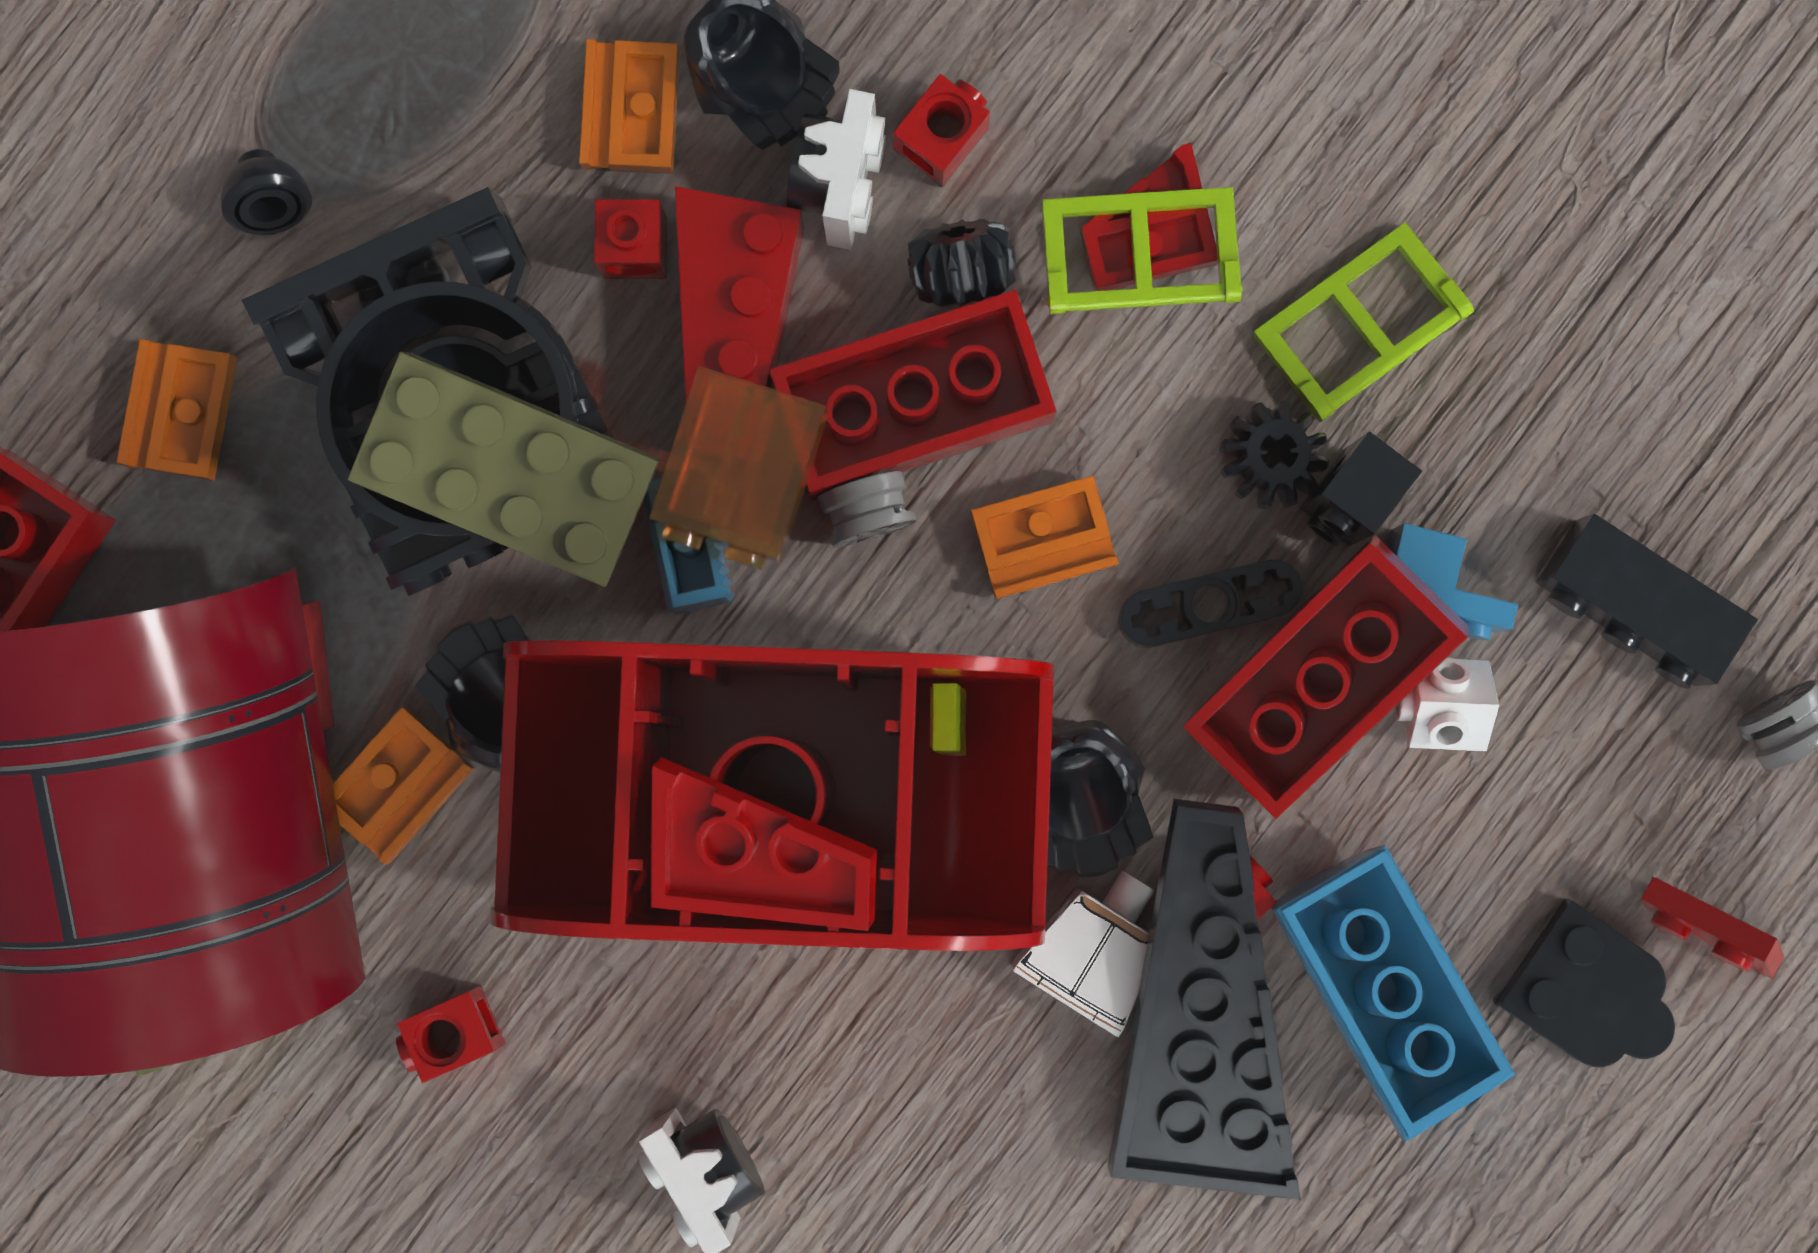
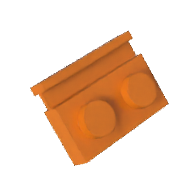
(629, 106)
(177, 410)
(1044, 537)
(397, 784)

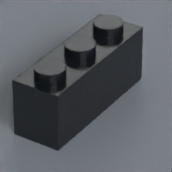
(1645, 603)

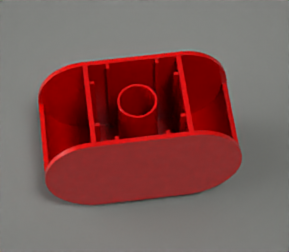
(800, 729)

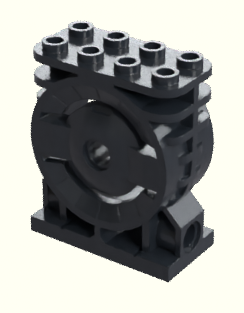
(305, 330)

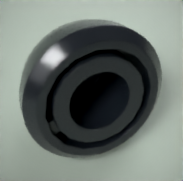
(264, 195)

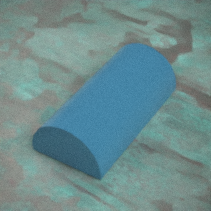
(1392, 990)

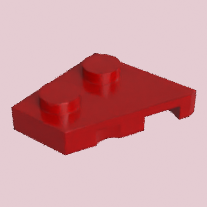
(1177, 238)
(1730, 937)

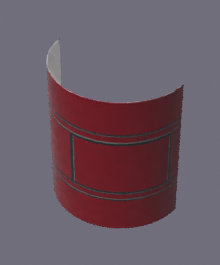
(167, 837)

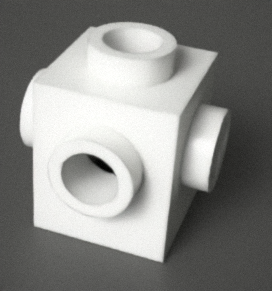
(1451, 707)

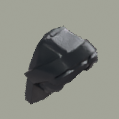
(758, 68)
(468, 686)
(1094, 800)

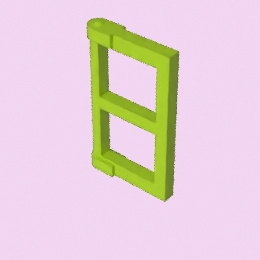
(1138, 204)
(1445, 290)

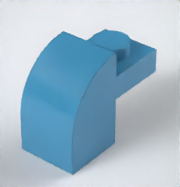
(1437, 562)

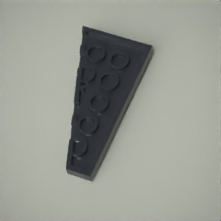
(1203, 1047)

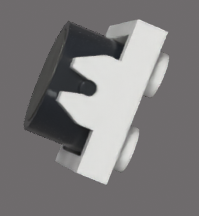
(833, 166)
(704, 1174)

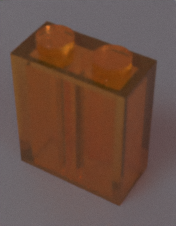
(738, 468)

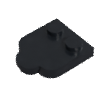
(1590, 991)

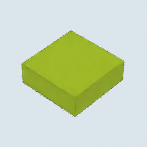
(948, 719)

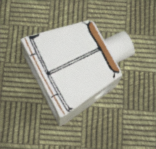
(1093, 953)

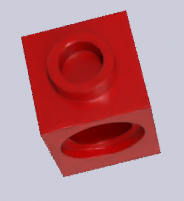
(937, 155)
(630, 239)
(476, 1027)

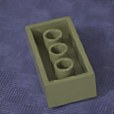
(503, 468)

